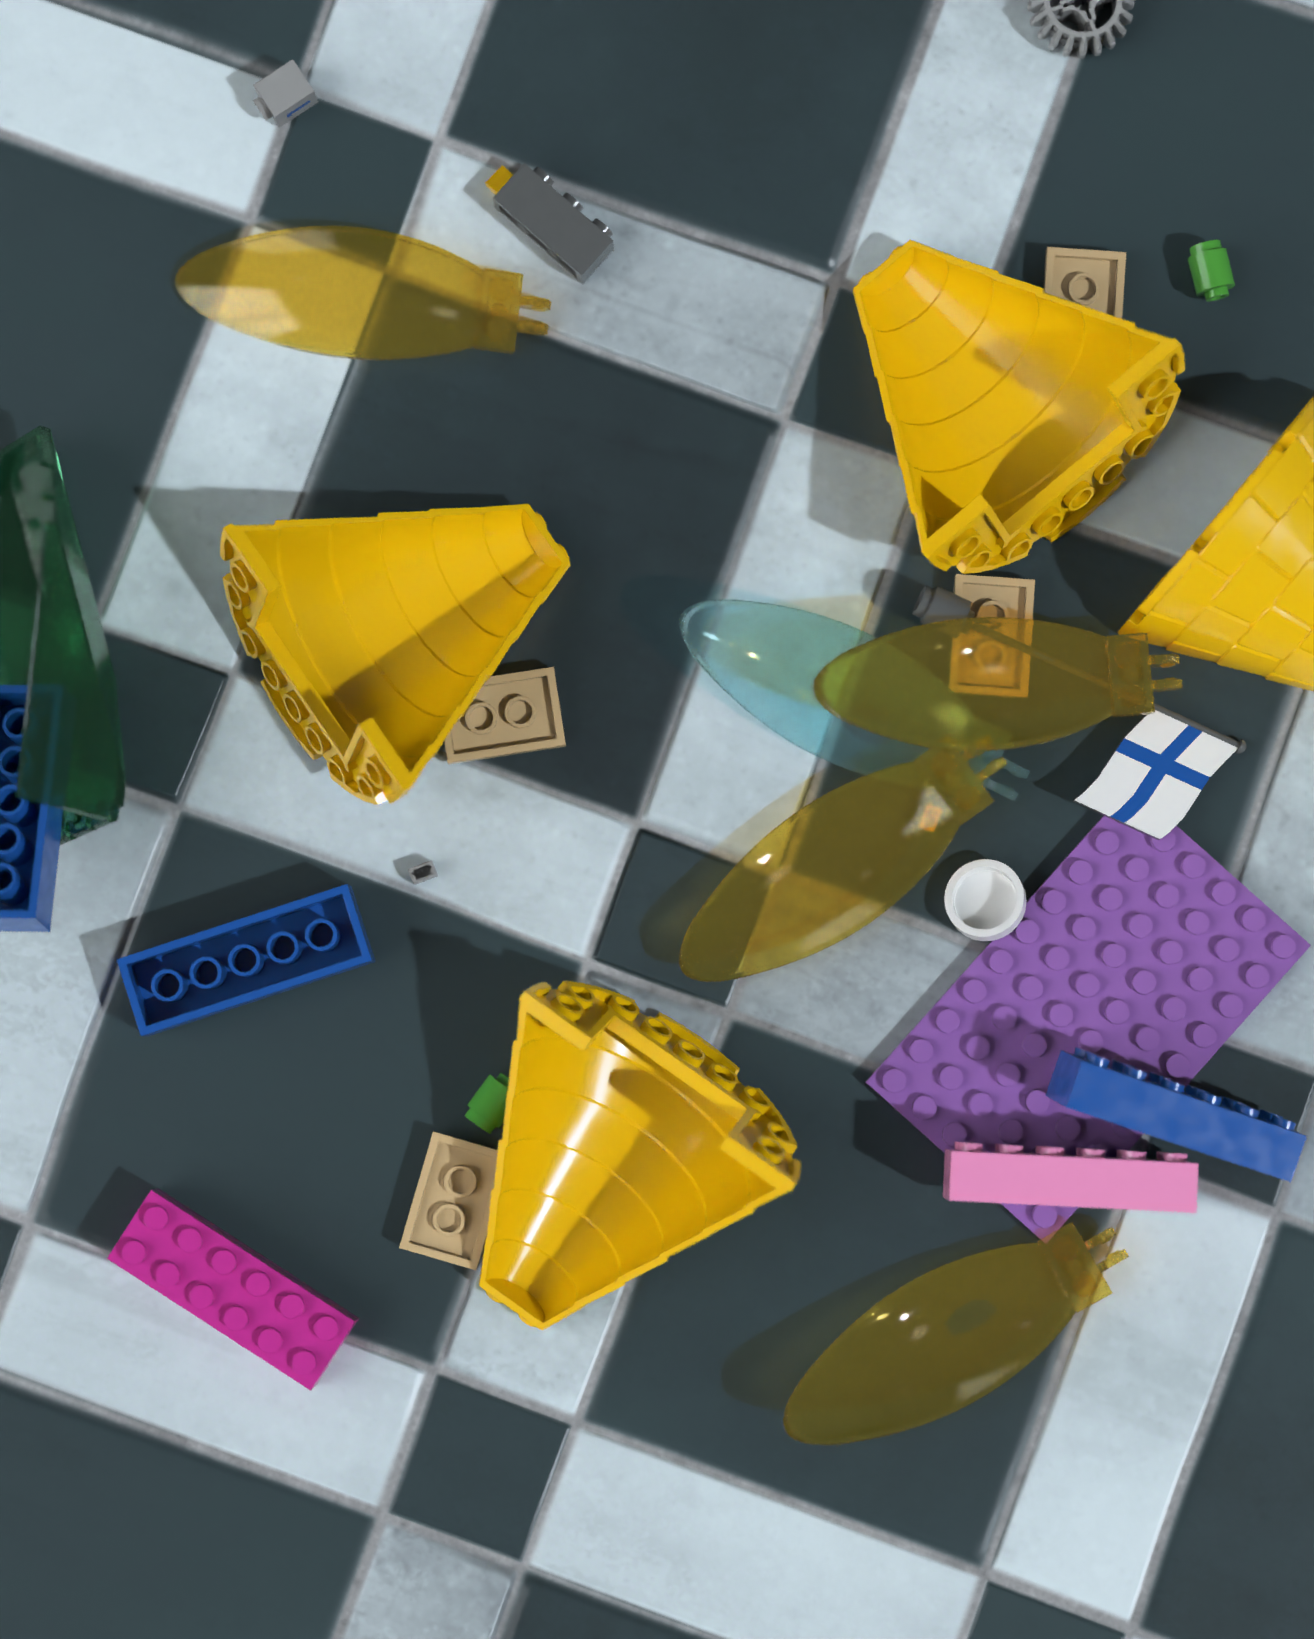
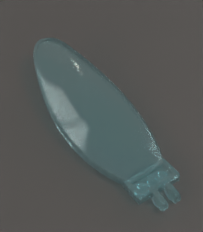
(768, 666)

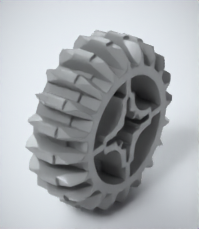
(1088, 36)

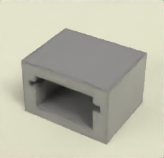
(423, 872)

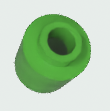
(1210, 270)
(489, 1103)

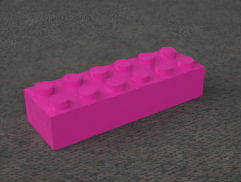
(233, 1288)

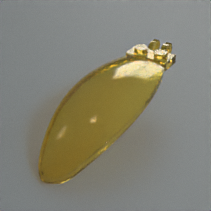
(357, 294)
(991, 682)
(834, 866)
(947, 1338)

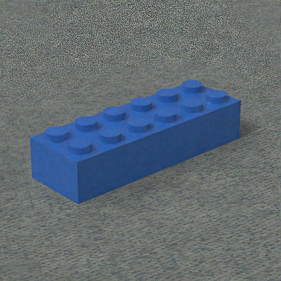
(27, 832)
(246, 960)
(1177, 1116)

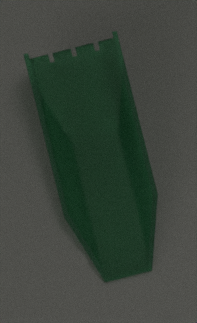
(56, 646)

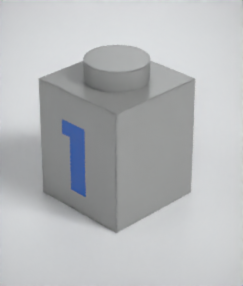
(284, 94)

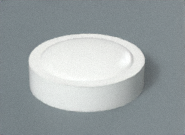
(985, 900)

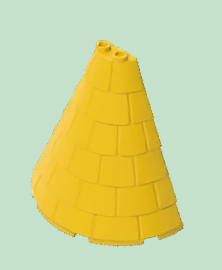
(1006, 402)
(1249, 577)
(385, 626)
(618, 1150)

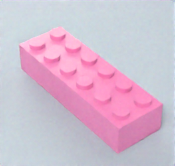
(1070, 1180)

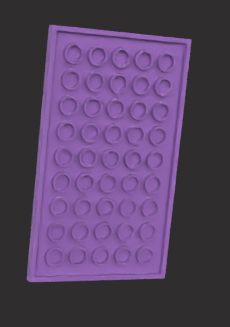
(1119, 953)

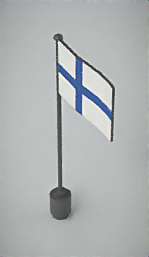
(1154, 767)

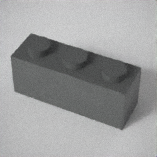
(554, 222)

